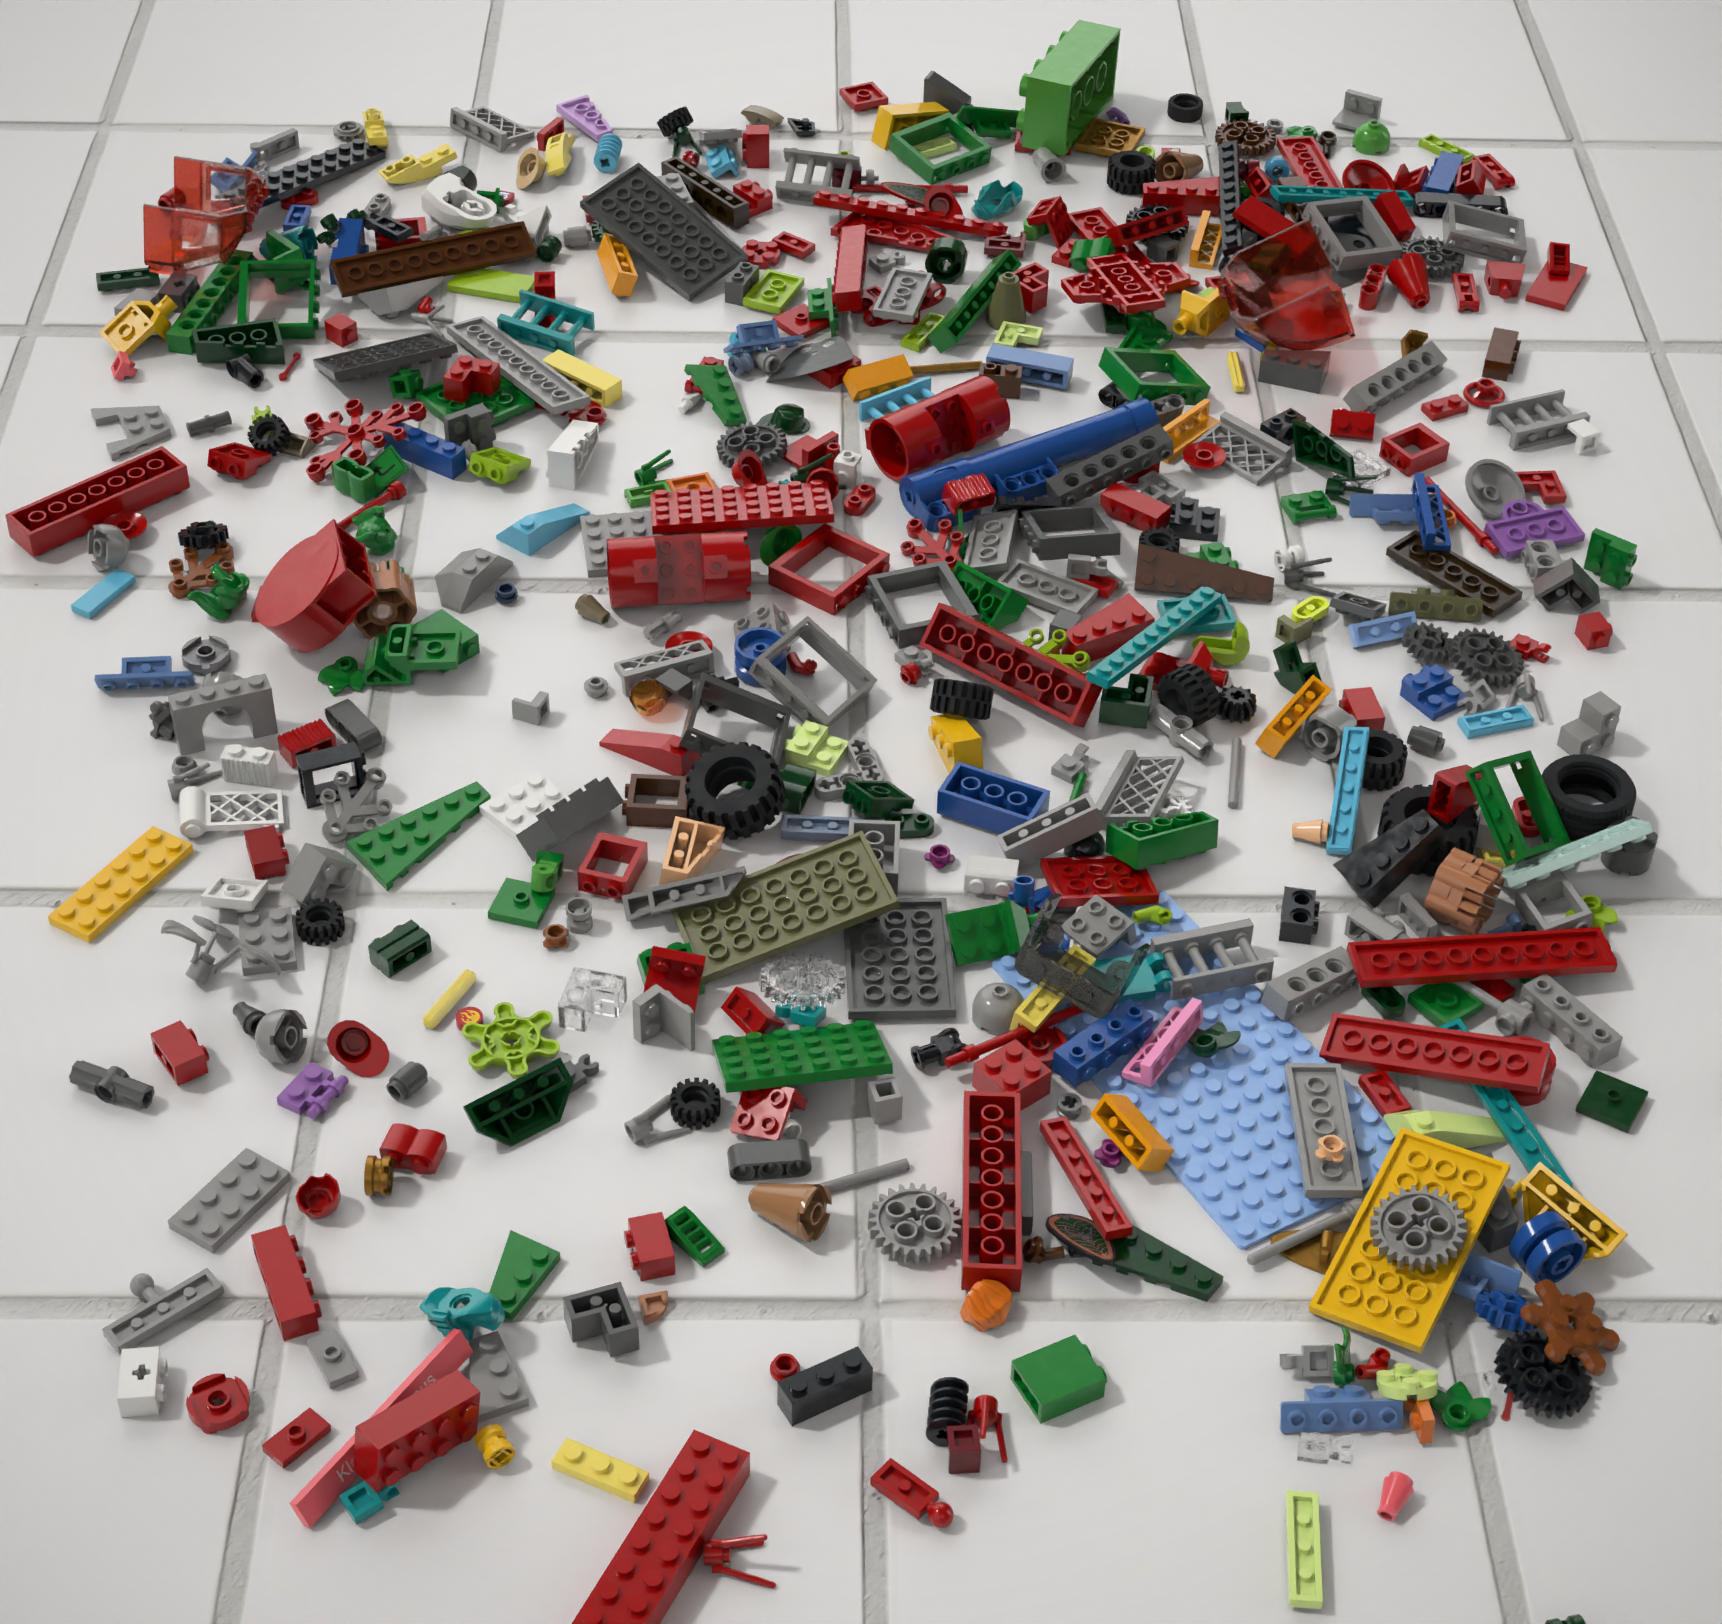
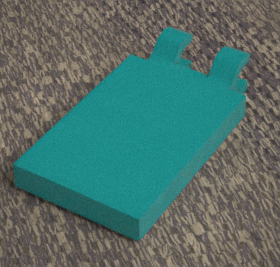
(1144, 983)

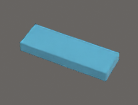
(103, 593)
(1495, 721)

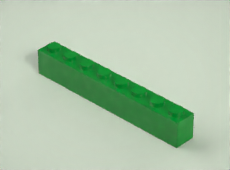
(972, 302)

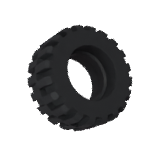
(730, 765)
(1412, 800)

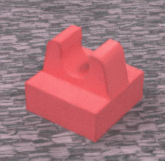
(123, 366)

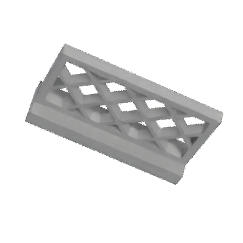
(488, 127)
(1252, 439)
(1121, 785)

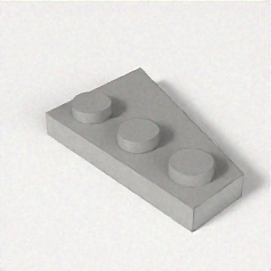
(495, 1377)

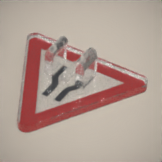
(1486, 1385)

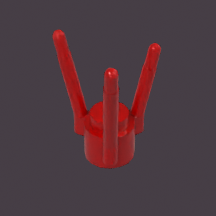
(986, 1414)
(719, 1551)

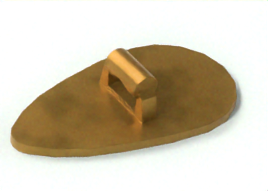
(1313, 1253)

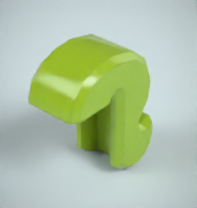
(1227, 651)

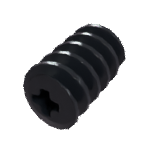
(946, 1408)

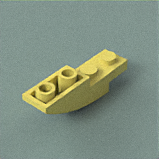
(375, 128)
(557, 153)
(414, 170)

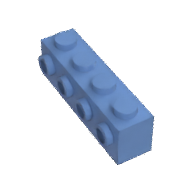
(1036, 366)

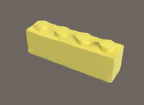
(598, 384)

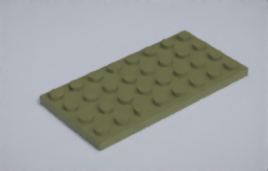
(788, 906)

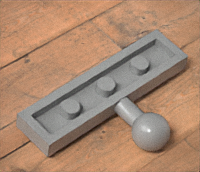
(161, 1309)

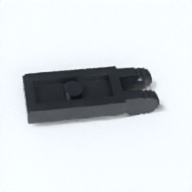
(387, 226)

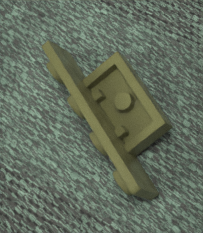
(1436, 605)

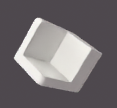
(1586, 435)

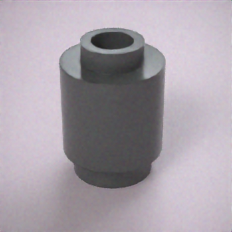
(1426, 740)
(407, 1081)

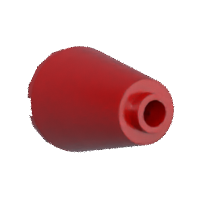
(1410, 279)

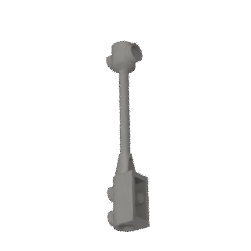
(1371, 925)

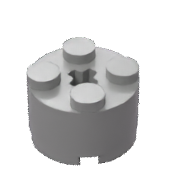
(1325, 731)

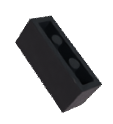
(824, 1386)

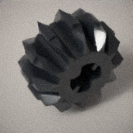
(1237, 704)

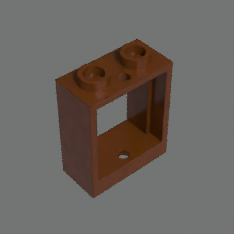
(655, 814)

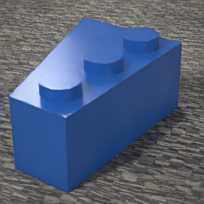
(350, 241)

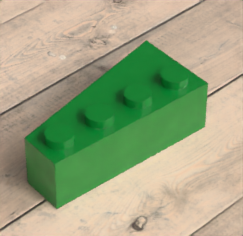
(1162, 839)

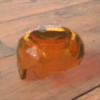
(648, 697)

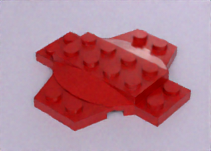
(1125, 284)

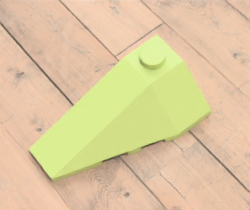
(1452, 1128)

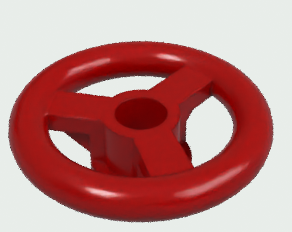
(1485, 390)

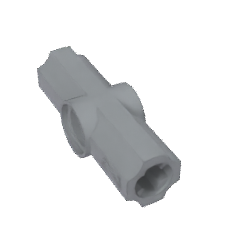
(1180, 731)

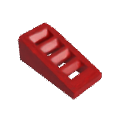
(1558, 258)

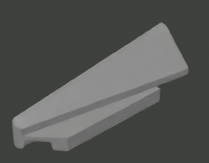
(682, 893)

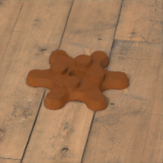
(1563, 1339)

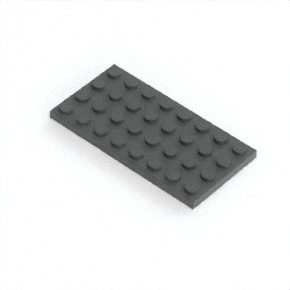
(663, 231)

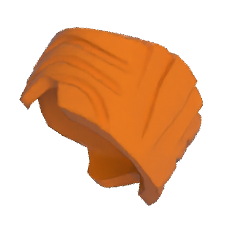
(987, 1305)

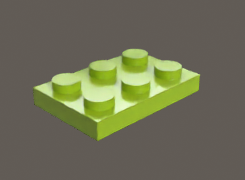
(773, 291)

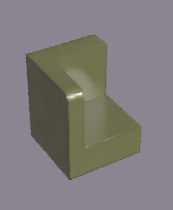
(1289, 630)

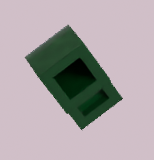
(1292, 671)

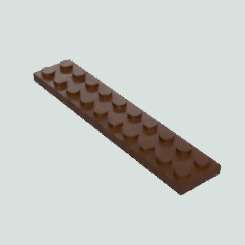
(432, 258)

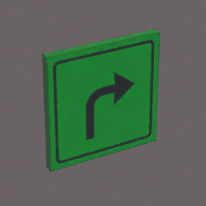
(387, 468)

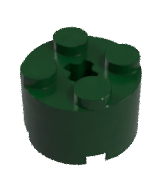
(950, 250)

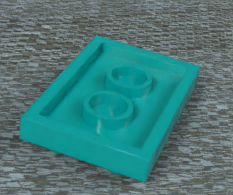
(1217, 619)

